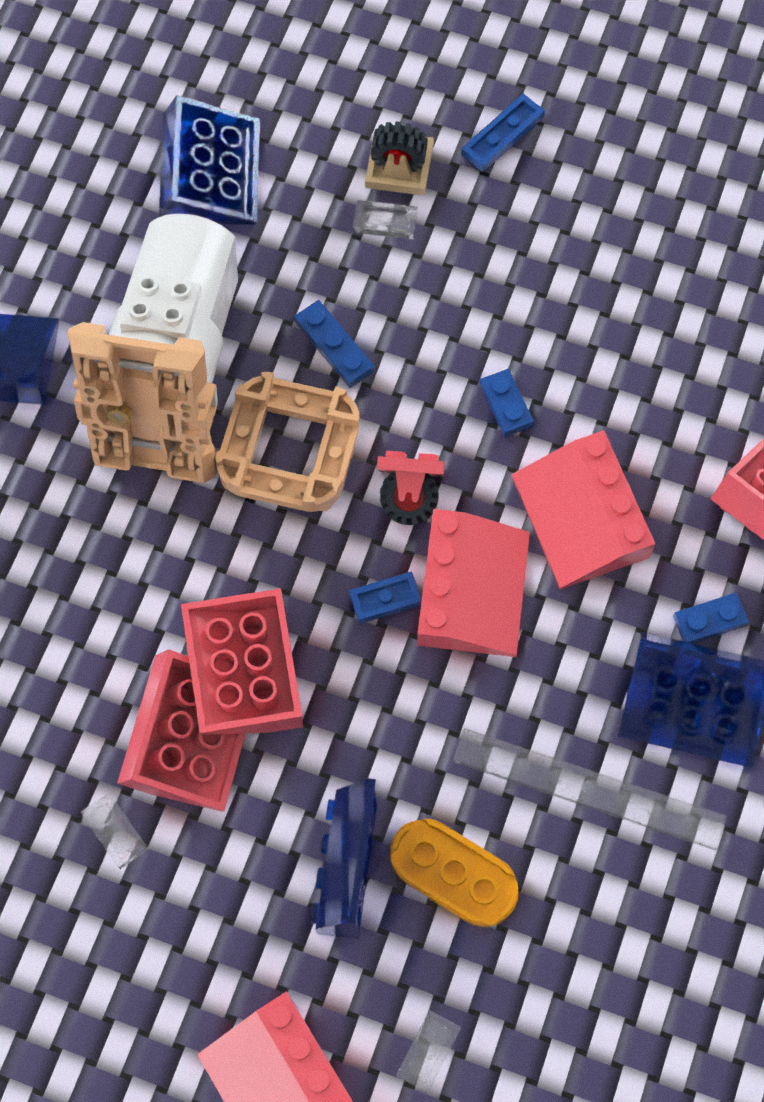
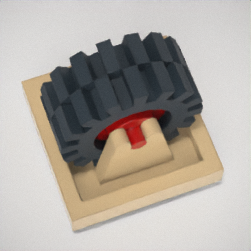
(399, 159)

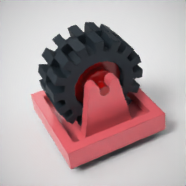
(409, 490)

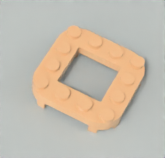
(299, 401)

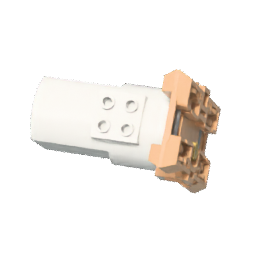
(152, 376)

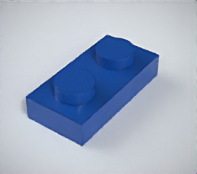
(506, 402)
(385, 597)
(711, 619)

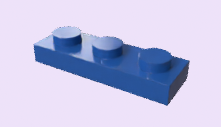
(502, 132)
(334, 344)

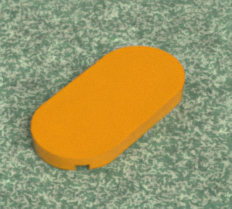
(454, 872)

